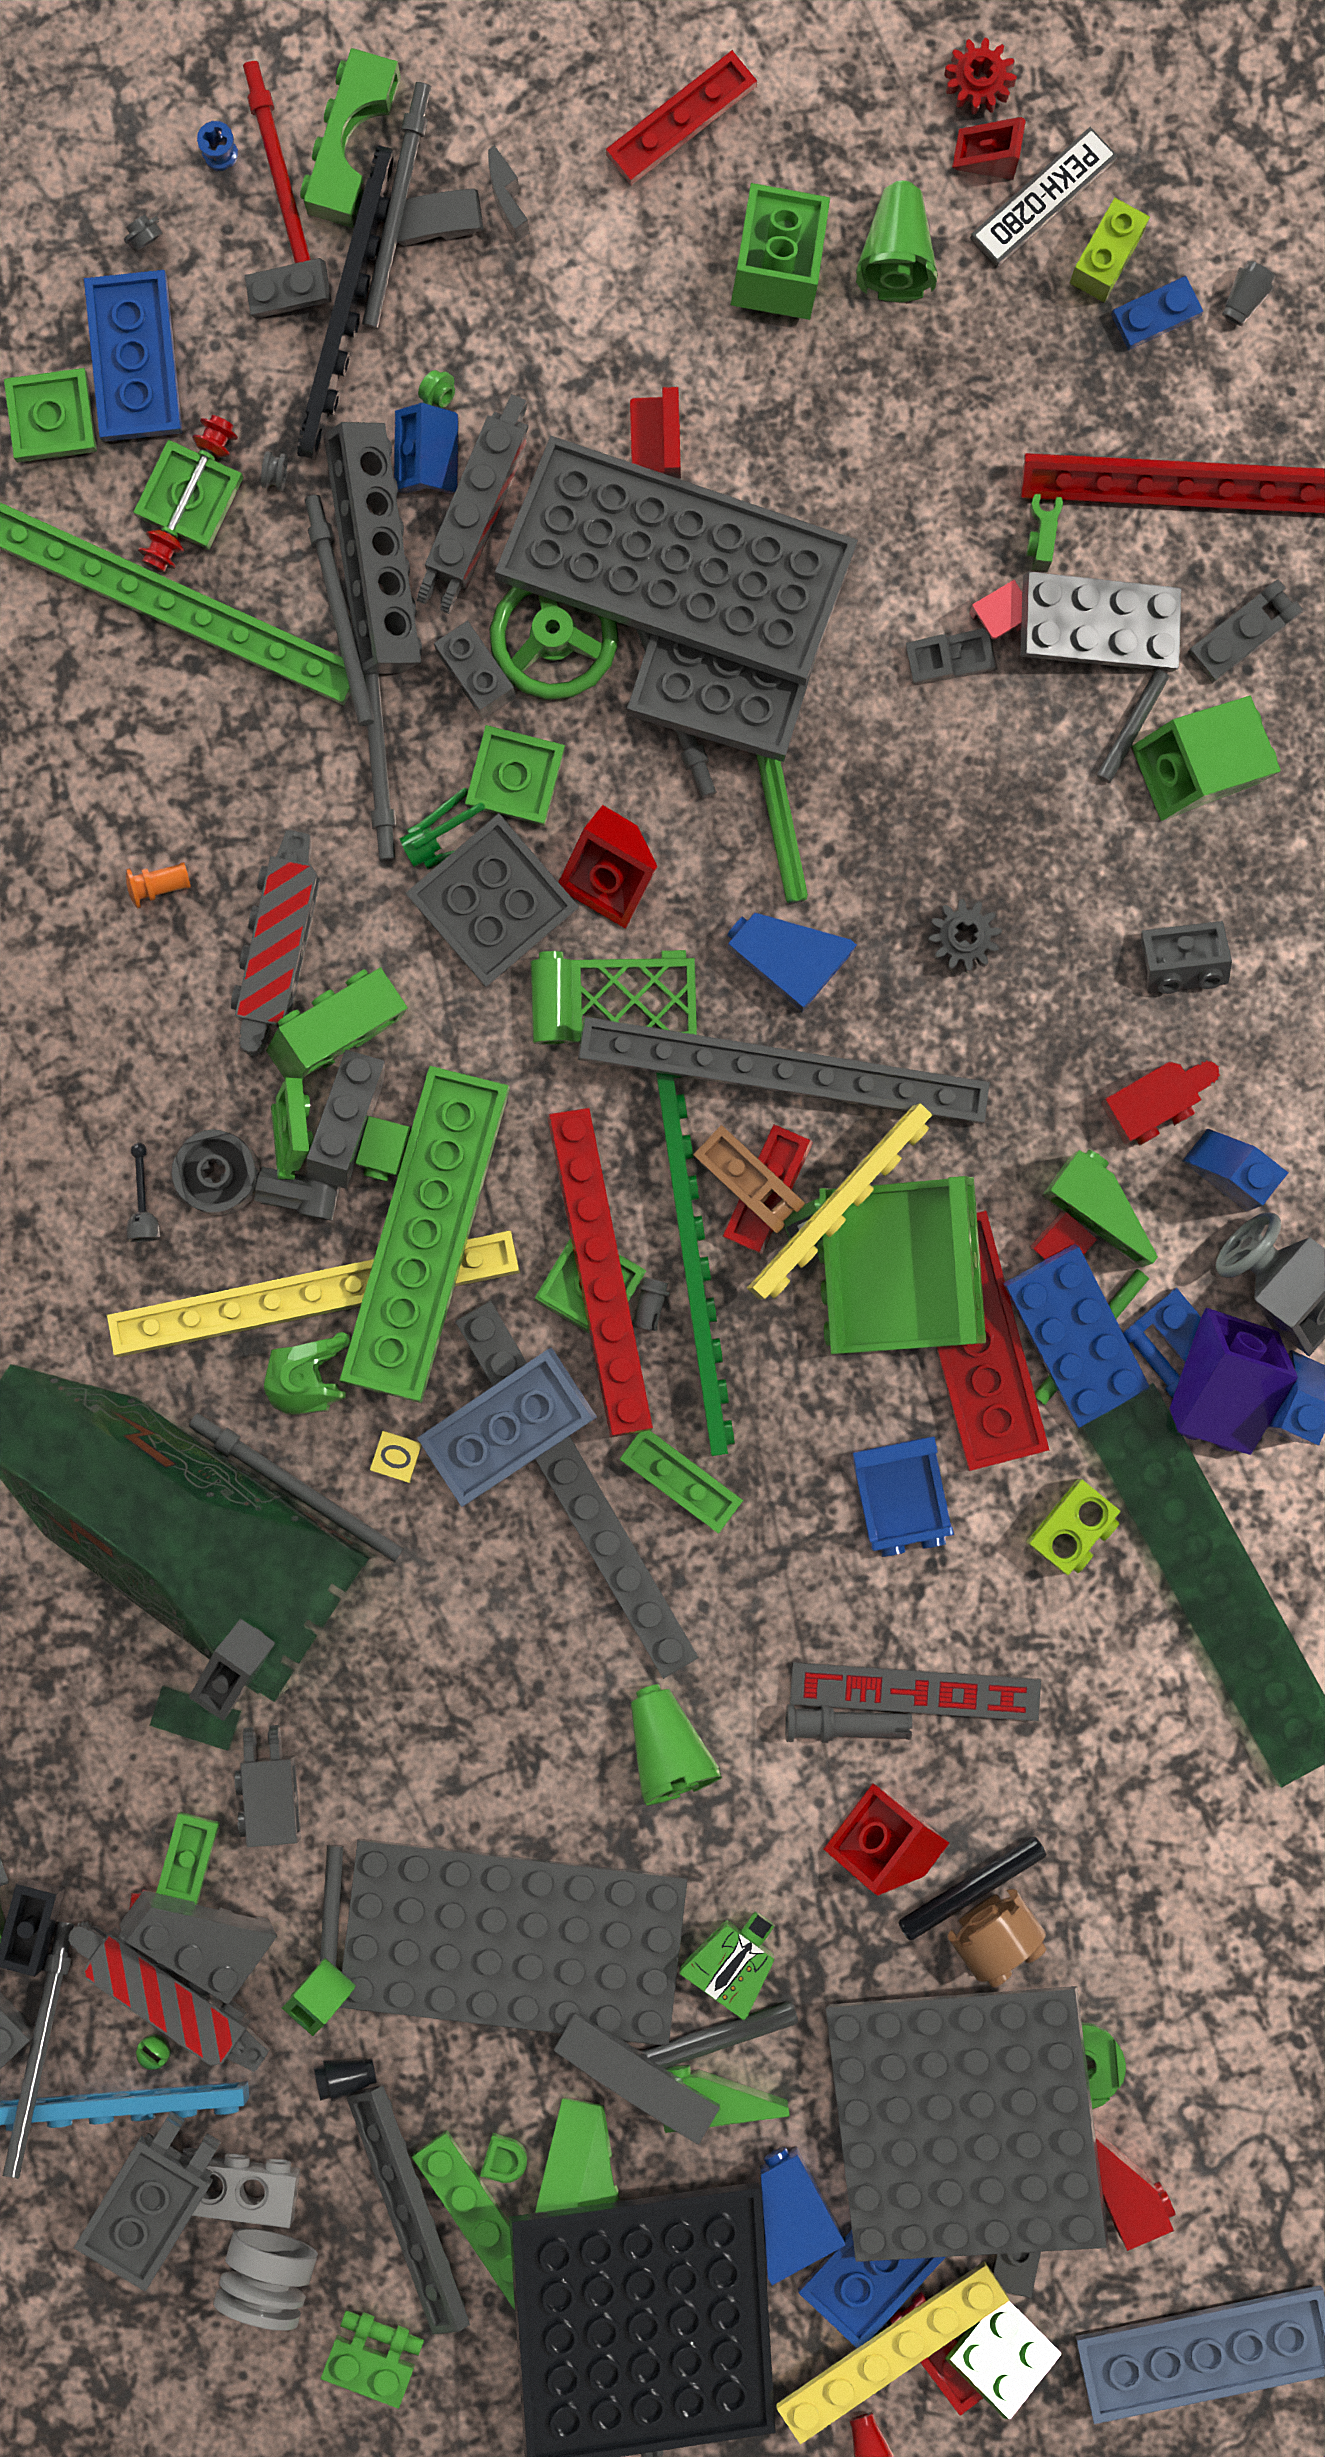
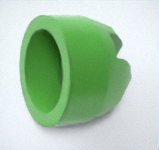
(157, 2045)

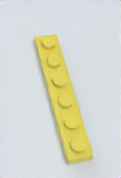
(852, 1190)
(892, 2352)

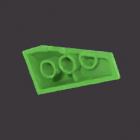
(578, 2159)

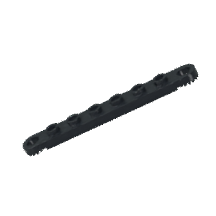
(344, 319)

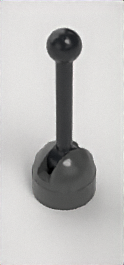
(141, 1225)

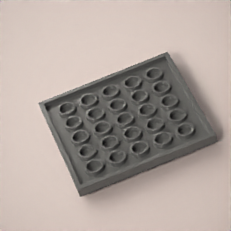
(967, 2125)

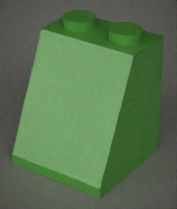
(1205, 757)

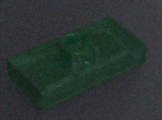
(186, 1718)

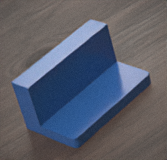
(426, 449)

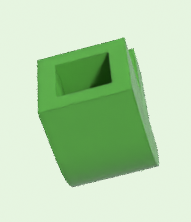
(319, 1997)

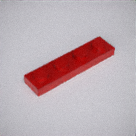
(681, 117)

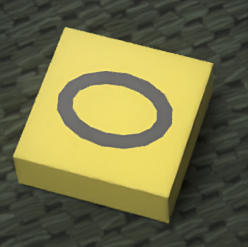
(396, 1456)

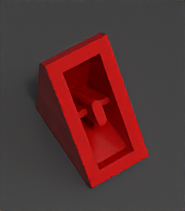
(990, 148)

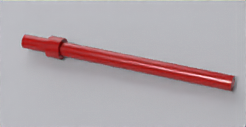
(261, 106)

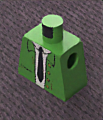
(732, 1964)

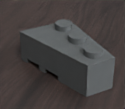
(198, 1942)

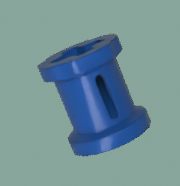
(209, 137)

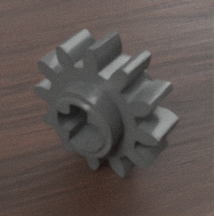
(966, 920)

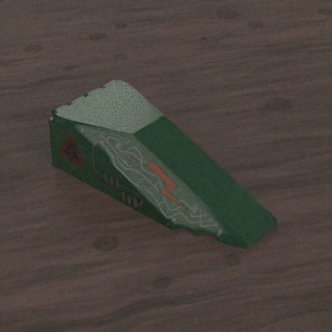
(171, 1519)

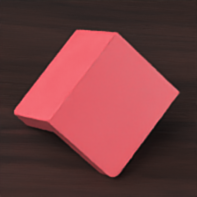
(1000, 610)

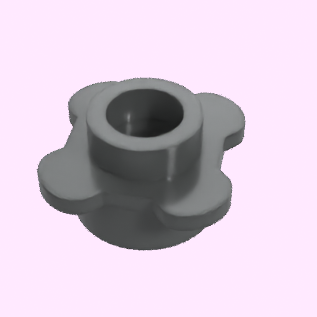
(143, 232)

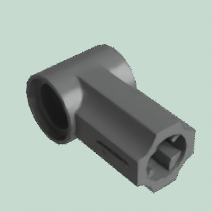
(301, 1194)

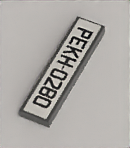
(1043, 197)

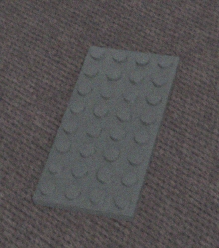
(676, 560)
(513, 1940)

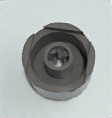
(196, 1160)

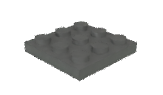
(492, 900)

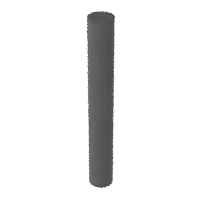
(1133, 726)
(331, 1903)

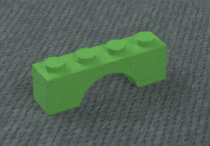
(364, 91)

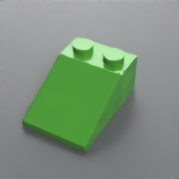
(780, 251)
(1098, 1203)

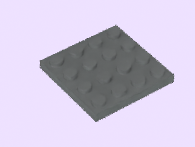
(716, 699)

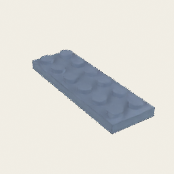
(1204, 2354)

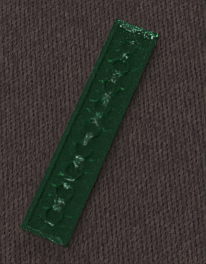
(1214, 1582)

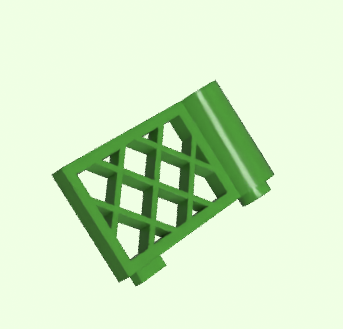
(558, 992)

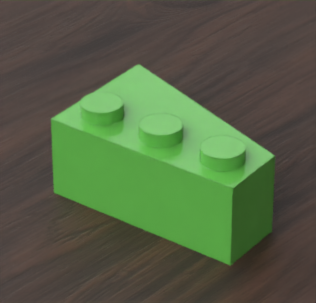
(335, 1024)

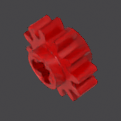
(976, 62)

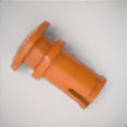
(156, 882)

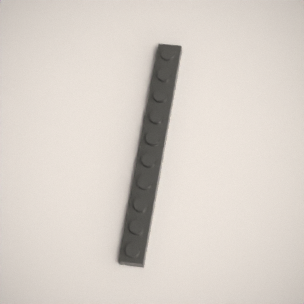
(781, 1070)
(588, 1509)

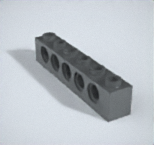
(347, 449)

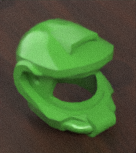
(294, 1377)

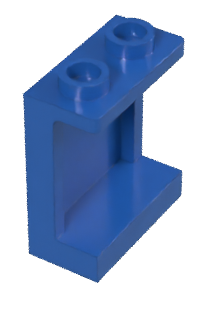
(902, 1496)

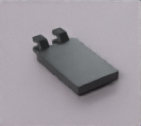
(148, 2205)

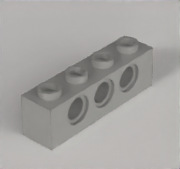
(233, 2202)

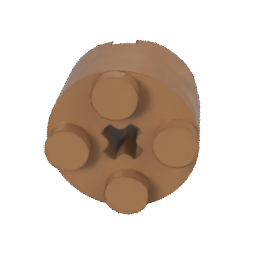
(998, 1938)

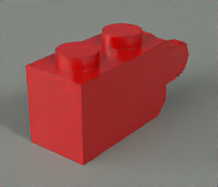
(1157, 1098)

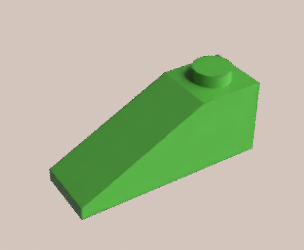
(736, 2100)

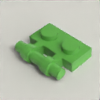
(367, 2369)

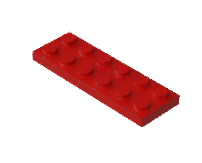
(991, 1379)

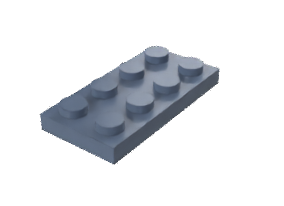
(507, 1427)

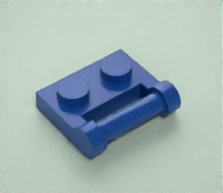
(1177, 1325)

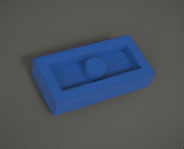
(1157, 313)

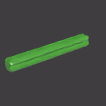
(782, 829)

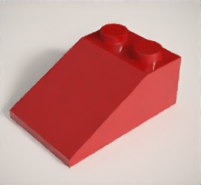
(1133, 2202)

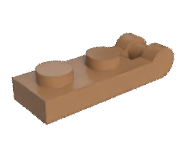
(747, 1177)

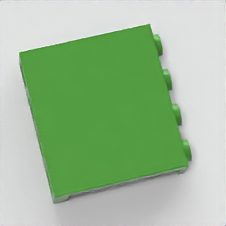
(904, 1269)

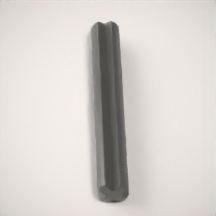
(723, 2035)

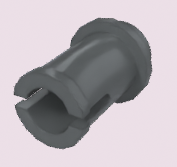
(650, 1303)

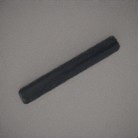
(972, 1888)

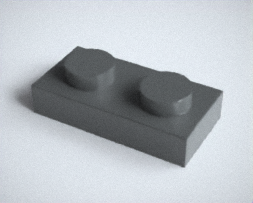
(288, 288)

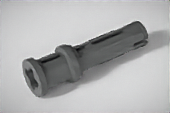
(826, 1724)

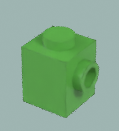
(382, 1148)

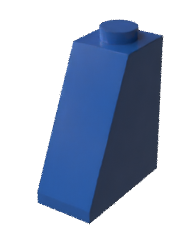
(789, 955)
(1235, 1169)
(1303, 1410)
(795, 2216)

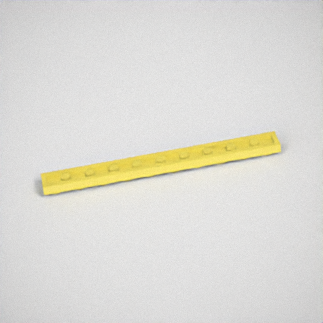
(282, 1300)

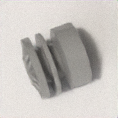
(265, 2279)

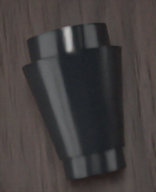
(343, 2077)

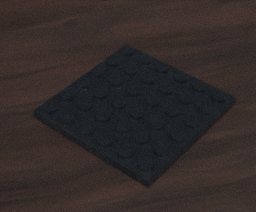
(643, 2324)

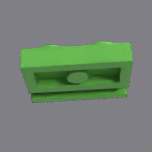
(290, 1128)

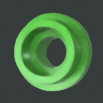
(437, 389)

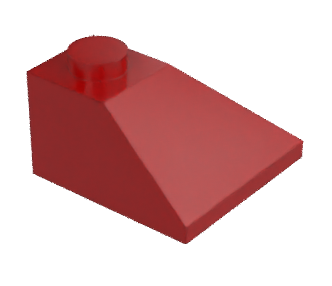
(609, 867)
(885, 1843)

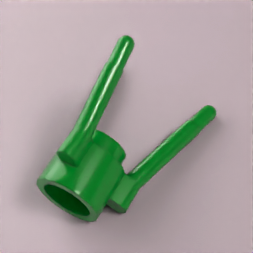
(422, 841)

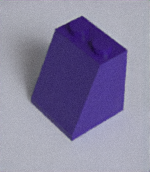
(1231, 1382)

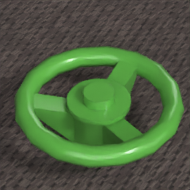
(552, 638)

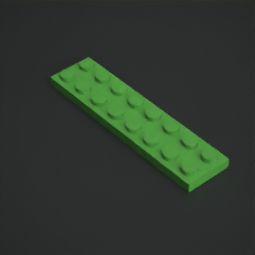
(425, 1234)

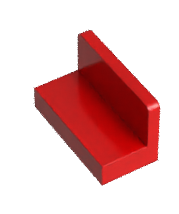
(657, 432)

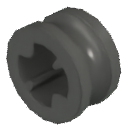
(274, 470)

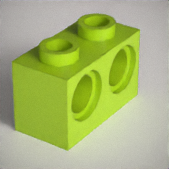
(1109, 249)
(1065, 1520)

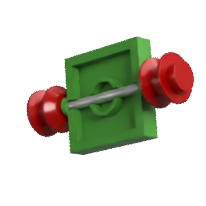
(188, 494)

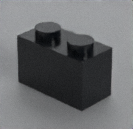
(30, 1926)

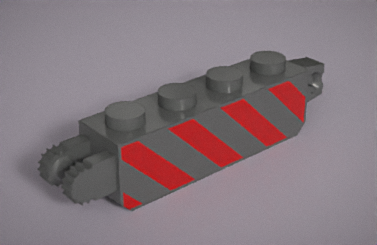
(476, 503)
(277, 942)
(167, 1999)

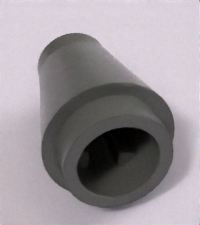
(1248, 291)

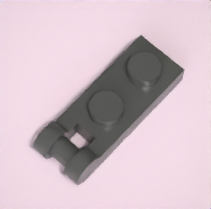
(1244, 632)

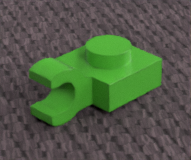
(1042, 542)

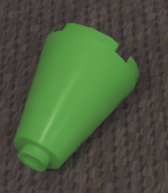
(899, 247)
(668, 1748)

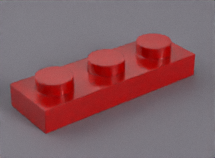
(784, 1156)

